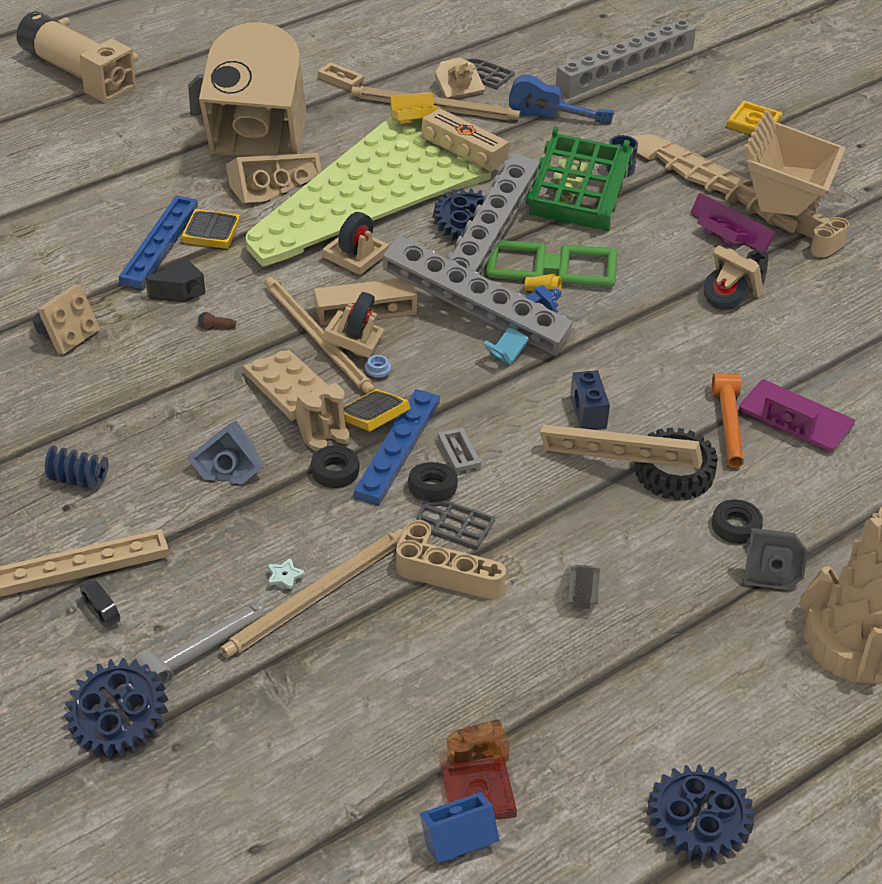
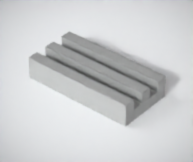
(467, 445)

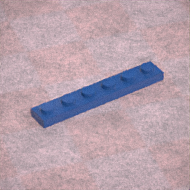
(158, 242)
(396, 448)

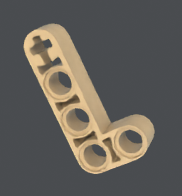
(446, 567)

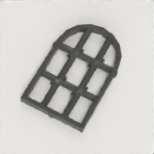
(492, 72)
(465, 521)

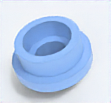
(378, 366)

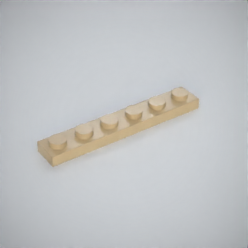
(622, 446)
(82, 562)

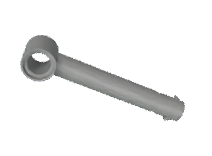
(200, 644)

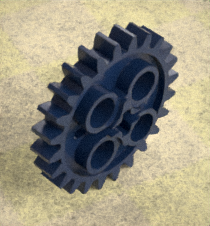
(455, 211)
(92, 726)
(726, 827)

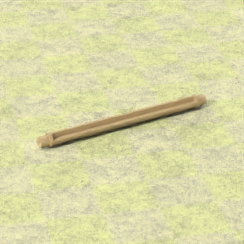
(448, 105)
(316, 332)
(311, 594)

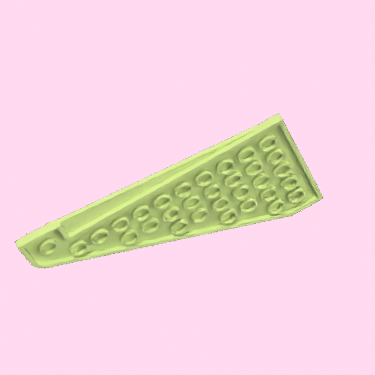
(374, 177)

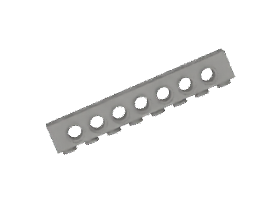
(625, 58)
(495, 213)
(415, 266)

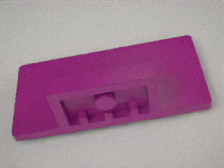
(797, 415)

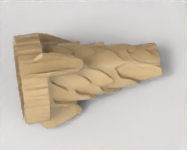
(846, 613)

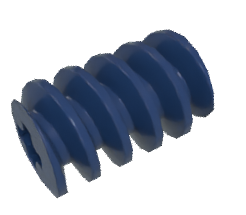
(74, 470)

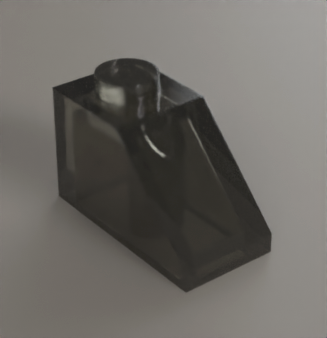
(582, 585)

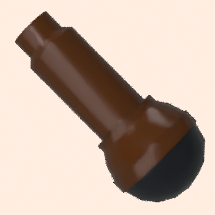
(207, 320)

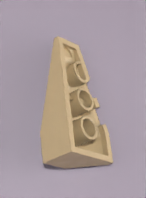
(265, 177)

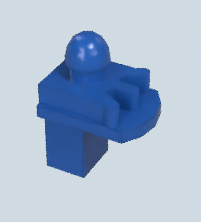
(545, 297)

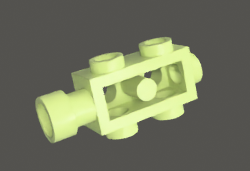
(572, 181)

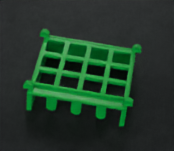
(586, 150)

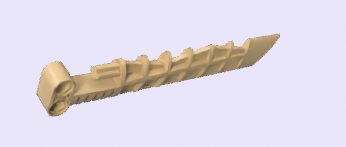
(826, 233)

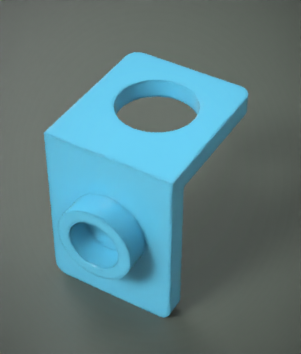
(508, 346)

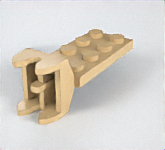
(302, 397)

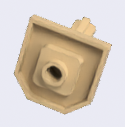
(458, 79)

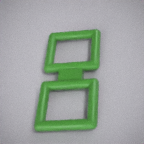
(554, 263)

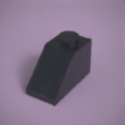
(176, 283)

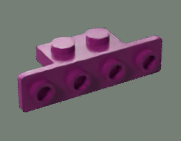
(730, 224)

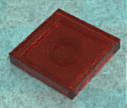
(481, 776)

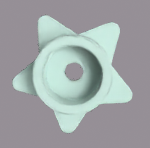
(284, 581)

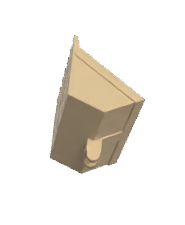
(789, 167)

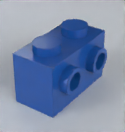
(459, 827)

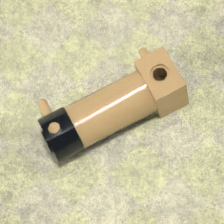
(103, 67)

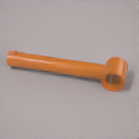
(728, 388)

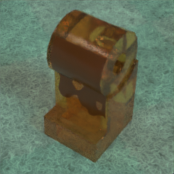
(478, 743)

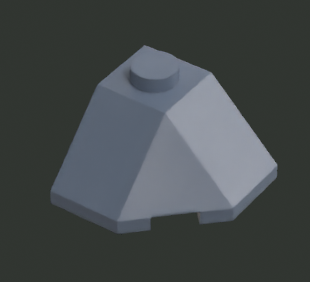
(227, 456)

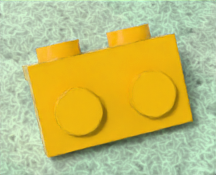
(412, 106)

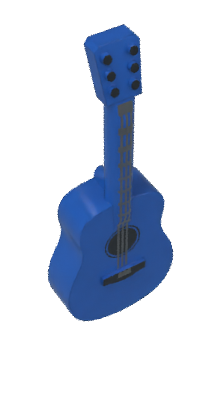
(536, 98)

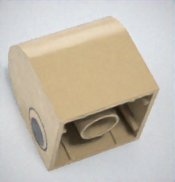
(253, 93)

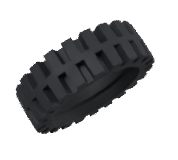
(675, 484)

